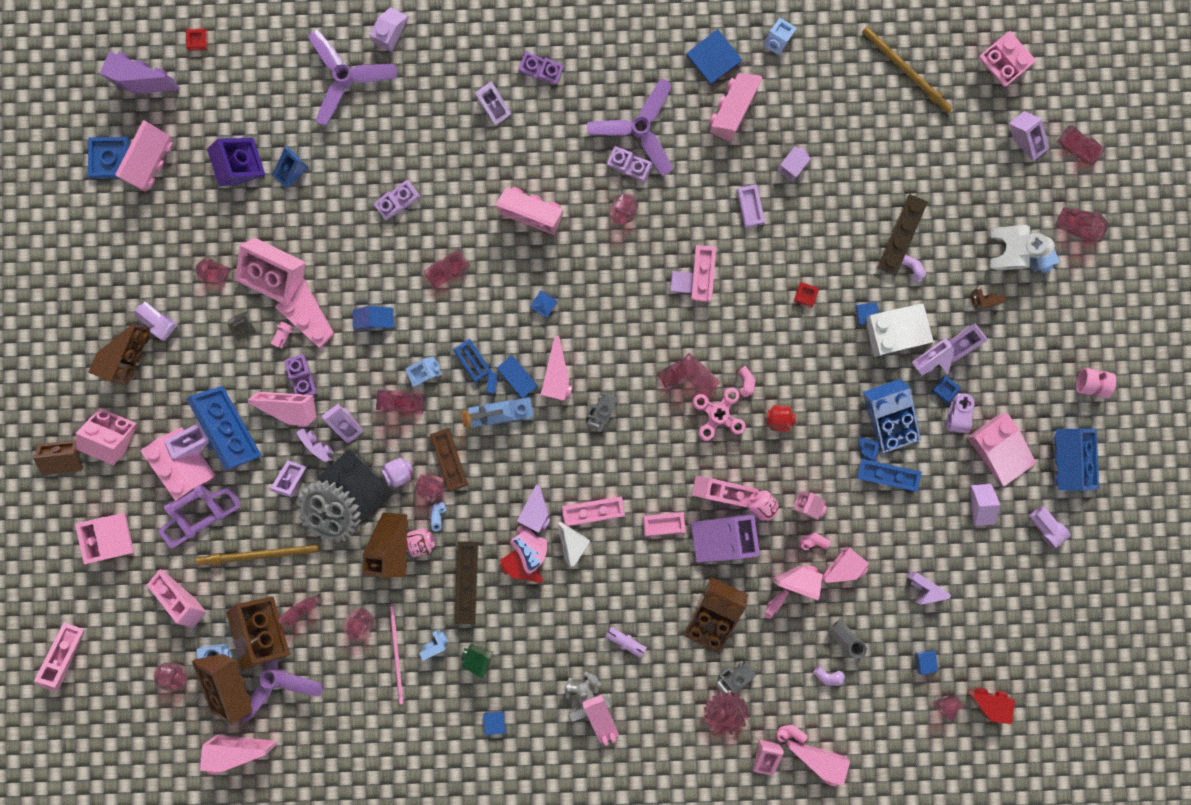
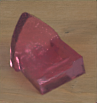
(212, 272)
(949, 706)

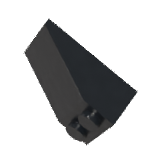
(360, 480)

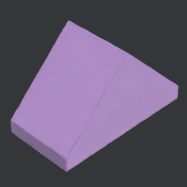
(492, 103)
(187, 442)
(289, 479)
(984, 504)

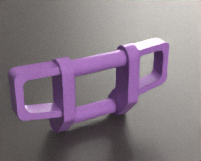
(174, 511)

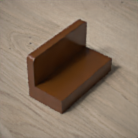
(57, 457)

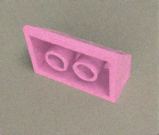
(734, 105)
(145, 156)
(530, 210)
(269, 270)
(179, 474)

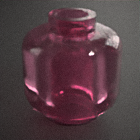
(624, 208)
(430, 486)
(358, 624)
(170, 676)

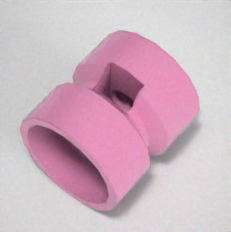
(1100, 383)

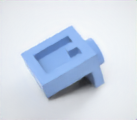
(779, 36)
(423, 371)
(431, 649)

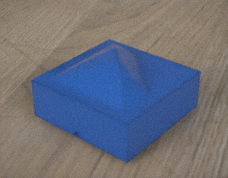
(543, 304)

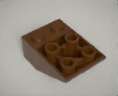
(120, 356)
(387, 547)
(716, 615)

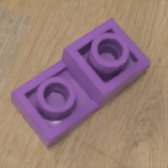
(540, 69)
(301, 375)

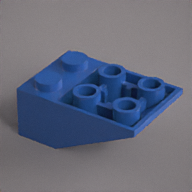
(892, 415)

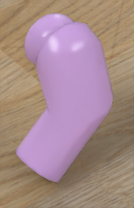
(829, 679)

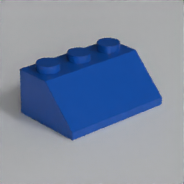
(1077, 459)

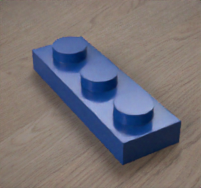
(889, 475)

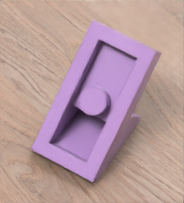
(966, 341)
(939, 354)
(342, 423)
(930, 593)

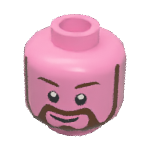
(763, 505)
(420, 542)

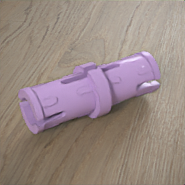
(625, 642)

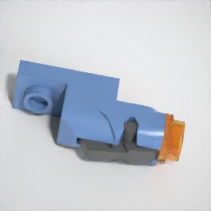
(497, 413)

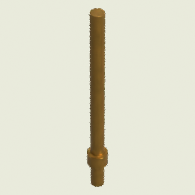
(935, 96)
(219, 558)

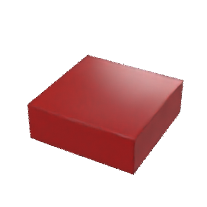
(196, 39)
(806, 294)

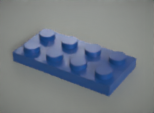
(224, 427)

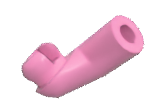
(749, 382)
(814, 539)
(791, 731)

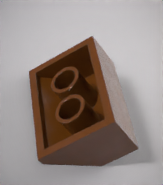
(257, 632)
(223, 687)

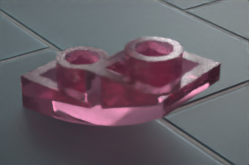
(1080, 146)
(447, 268)
(676, 373)
(703, 378)
(291, 615)

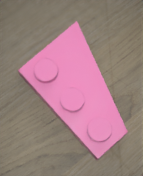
(307, 315)

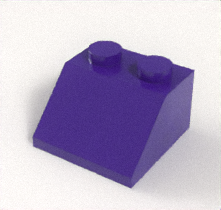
(235, 161)

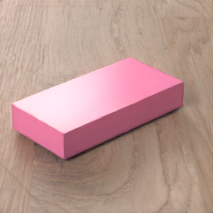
(664, 524)

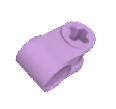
(960, 416)

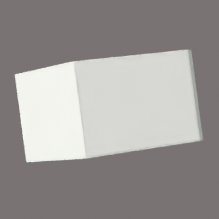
(572, 543)

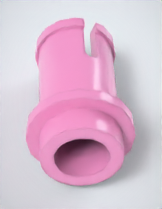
(281, 334)

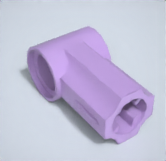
(158, 323)
(1053, 531)

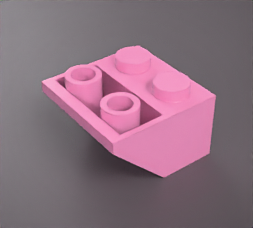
(1007, 59)
(105, 436)
(104, 538)

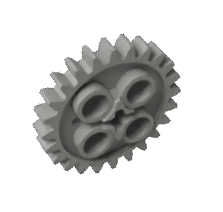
(328, 511)

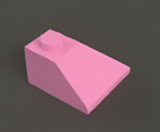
(801, 580)

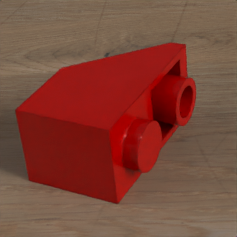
(994, 707)

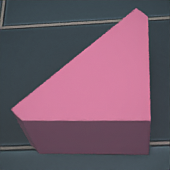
(767, 757)

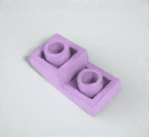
(630, 165)
(397, 200)
(320, 450)

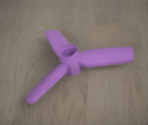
(358, 74)
(648, 140)
(281, 679)

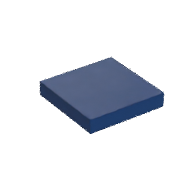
(714, 57)
(106, 155)

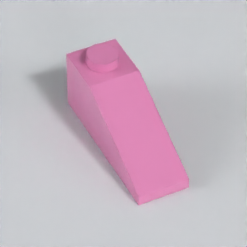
(556, 379)
(289, 408)
(722, 491)
(810, 505)
(176, 600)
(59, 658)
(826, 764)

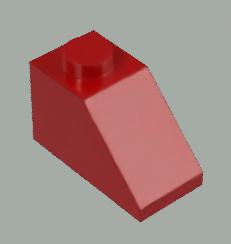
(513, 565)

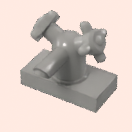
(583, 694)

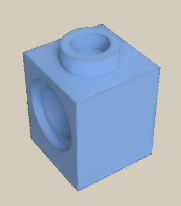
(1044, 263)
(206, 651)

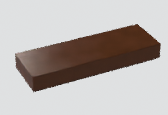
(449, 459)

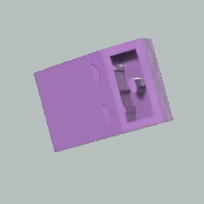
(136, 76)
(725, 538)

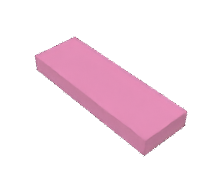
(593, 511)

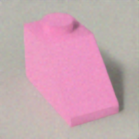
(846, 567)

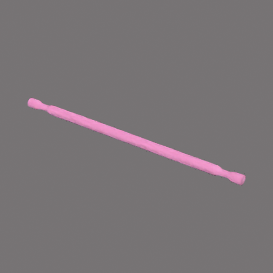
(396, 654)

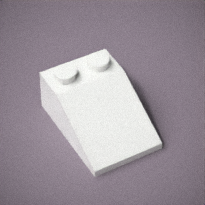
(898, 329)

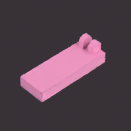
(703, 273)
(601, 719)

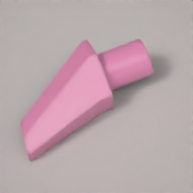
(775, 604)

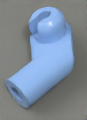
(437, 509)

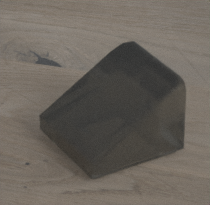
(241, 326)

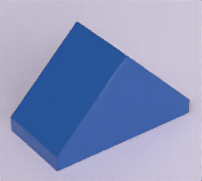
(289, 168)
(373, 317)

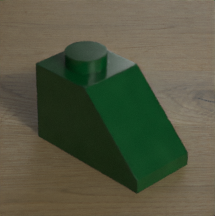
(476, 659)

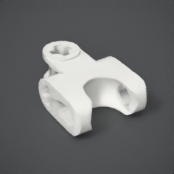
(1020, 247)

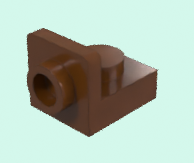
(985, 301)

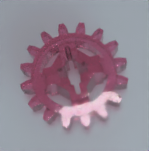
(725, 715)

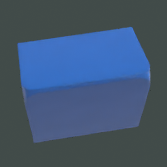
(926, 662)

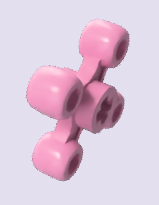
(711, 408)

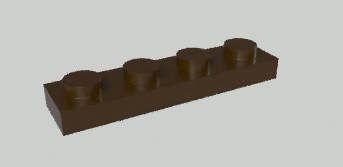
(902, 234)
(466, 582)

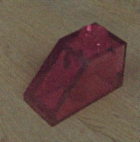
(1083, 224)
(400, 402)

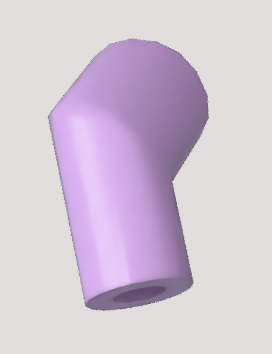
(917, 267)

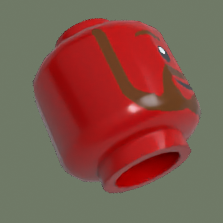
(780, 418)

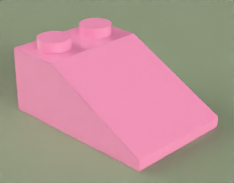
(1002, 448)
(228, 752)

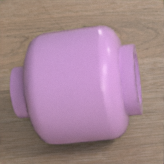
(397, 472)

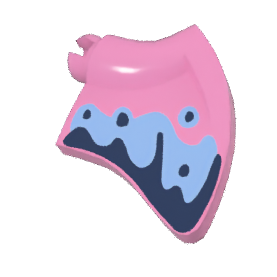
(530, 548)

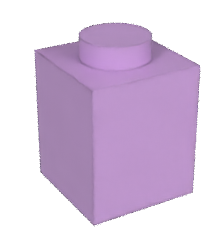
(794, 163)

